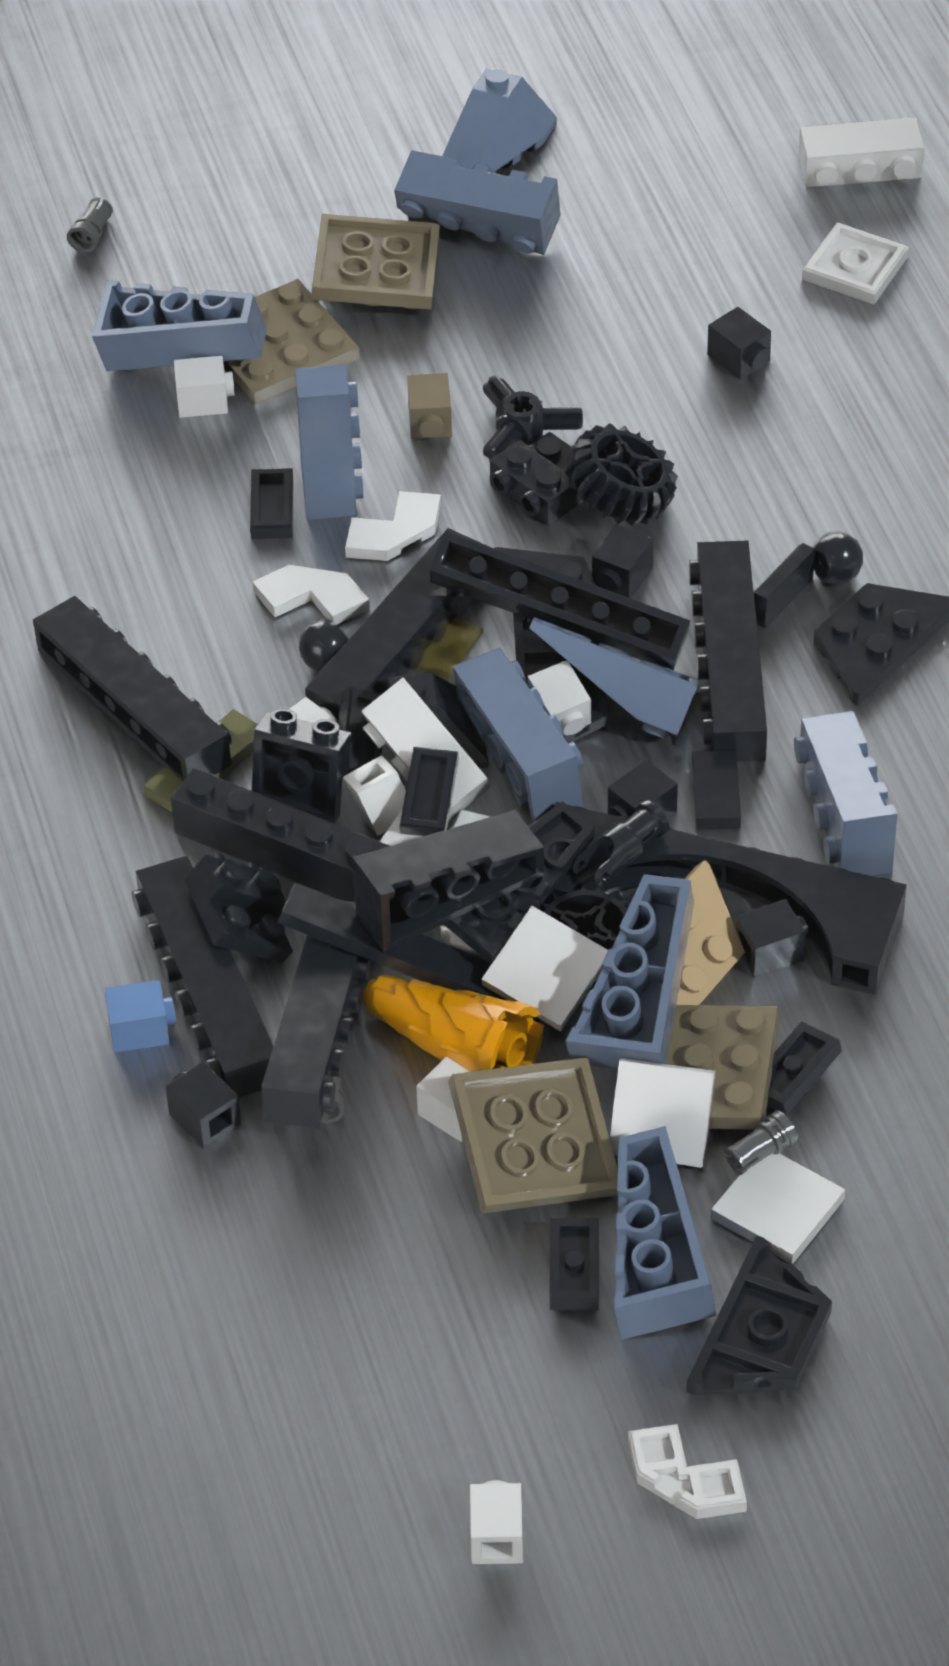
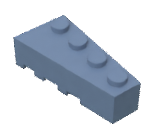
(480, 201)
(156, 327)
(326, 441)
(519, 732)
(847, 794)
(639, 980)
(658, 1252)

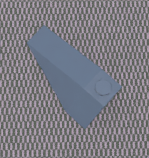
(499, 122)
(642, 688)

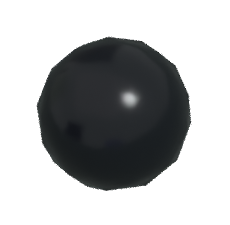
(837, 557)
(320, 643)

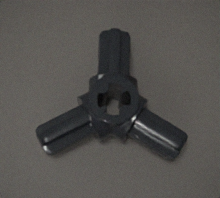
(523, 417)

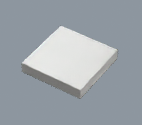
(855, 263)
(546, 967)
(660, 1096)
(780, 1204)

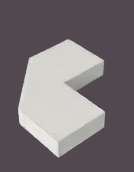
(382, 540)
(330, 591)
(696, 1489)

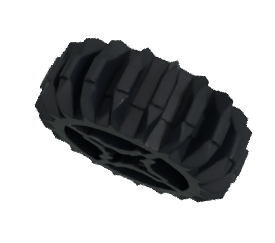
(621, 474)
(589, 913)

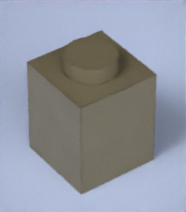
(429, 406)

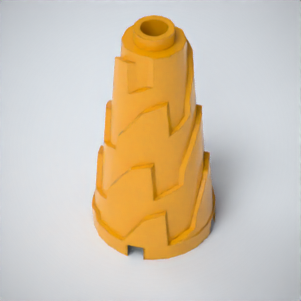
(457, 1023)

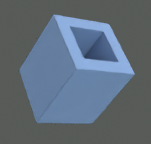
(139, 1015)

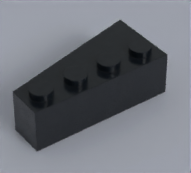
(443, 876)

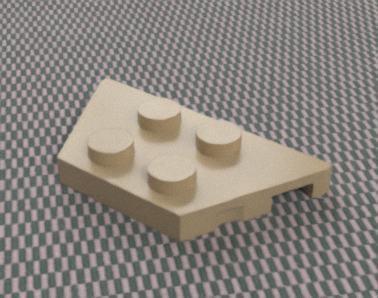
(712, 939)

